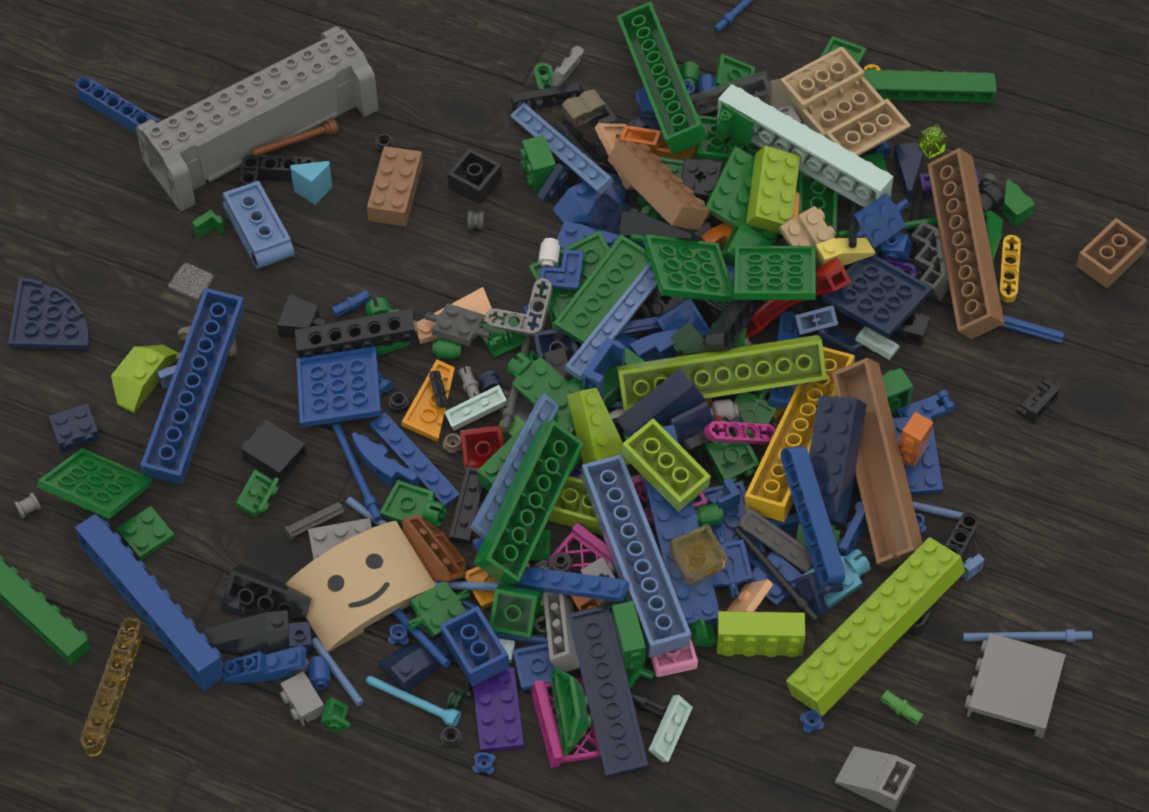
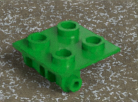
(734, 125)
(501, 340)

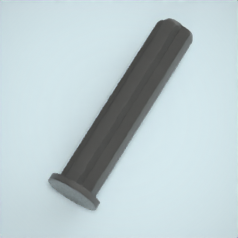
(313, 520)

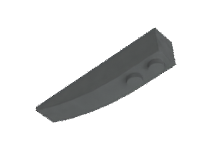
(755, 85)

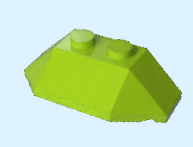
(138, 374)

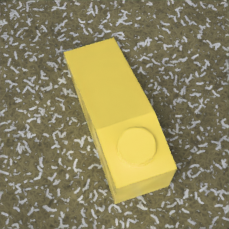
(840, 249)

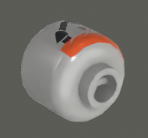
(724, 410)

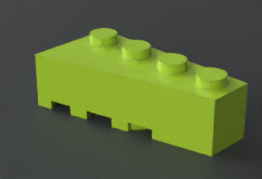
(594, 426)

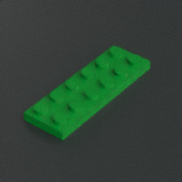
(602, 289)

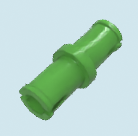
(901, 707)

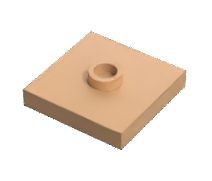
(750, 596)

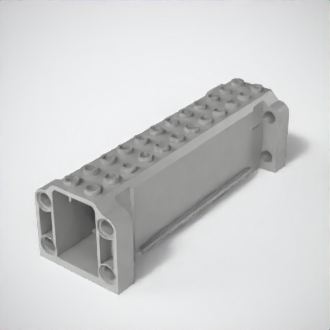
(256, 111)

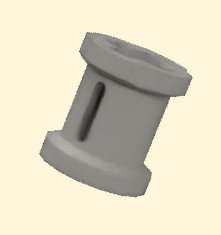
(27, 505)

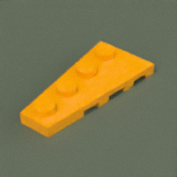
(423, 414)

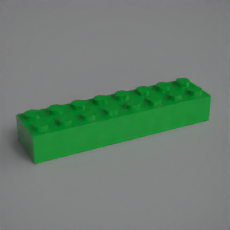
(528, 503)

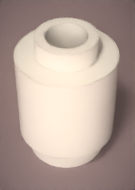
(549, 252)

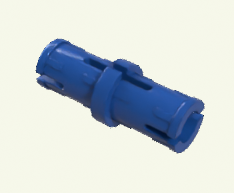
(350, 304)

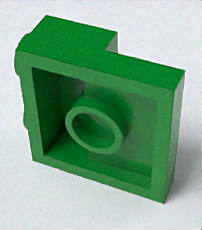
(731, 459)

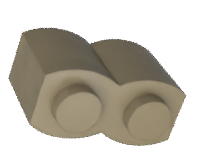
(583, 108)

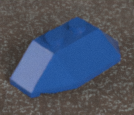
(581, 200)

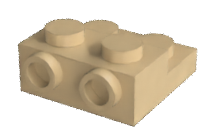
(807, 229)

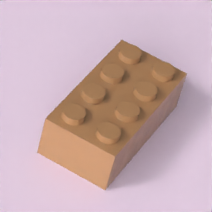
(394, 186)

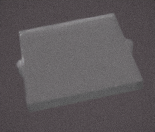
(191, 281)

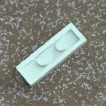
(476, 408)
(670, 728)

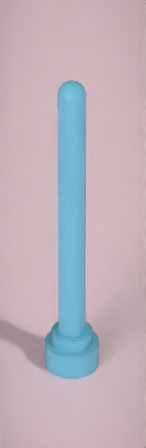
(450, 717)

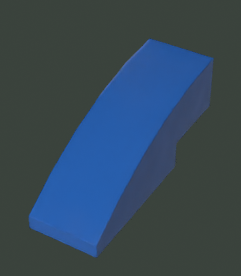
(655, 345)

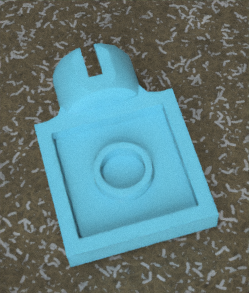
(854, 568)

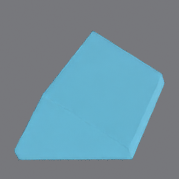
(311, 180)

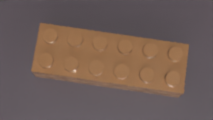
(658, 185)

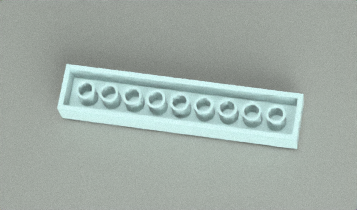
(818, 155)

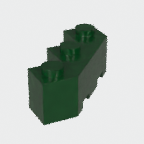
(690, 342)

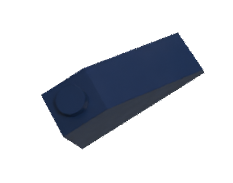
(908, 162)

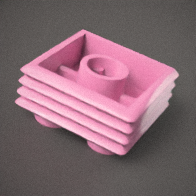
(670, 663)

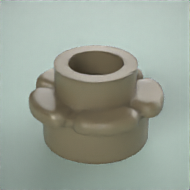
(452, 438)

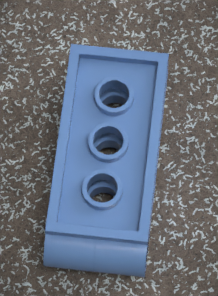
(257, 224)

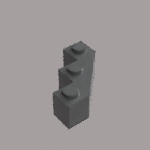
(931, 259)

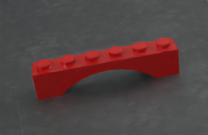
(828, 279)

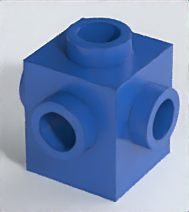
(897, 247)

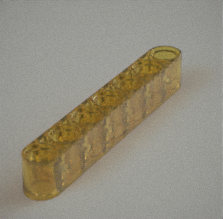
(111, 695)

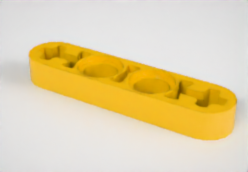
(1007, 268)

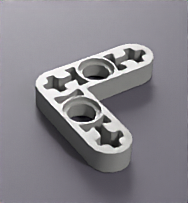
(525, 319)

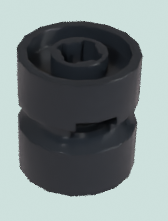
(990, 197)

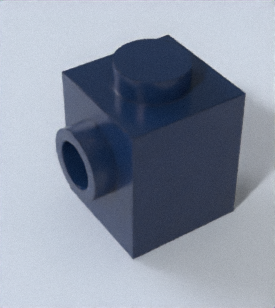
(301, 634)

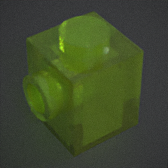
(932, 141)

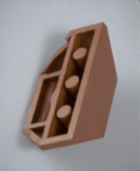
(434, 549)

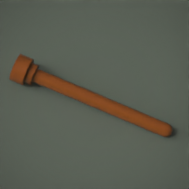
(329, 127)

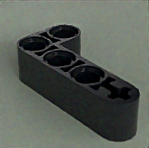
(269, 168)

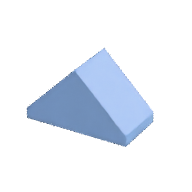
(816, 320)

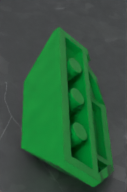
(570, 709)

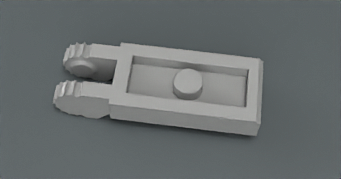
(567, 66)

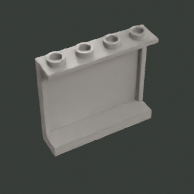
(1015, 682)

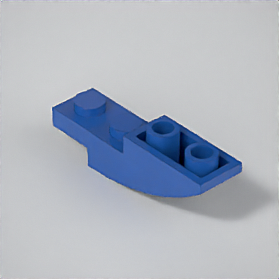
(377, 460)
(262, 667)

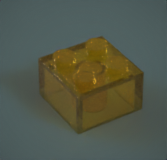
(698, 554)

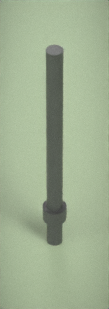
(509, 412)

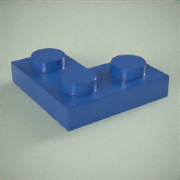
(569, 275)
(680, 315)

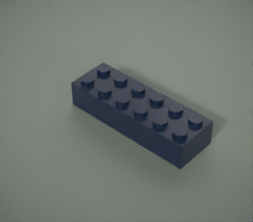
(836, 451)

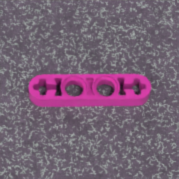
(740, 430)

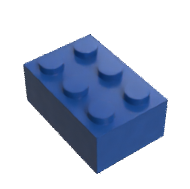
(475, 646)

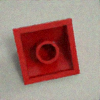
(480, 445)

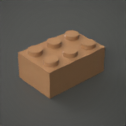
(1111, 253)

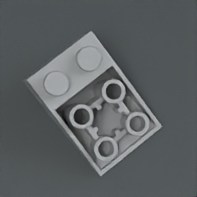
(876, 776)

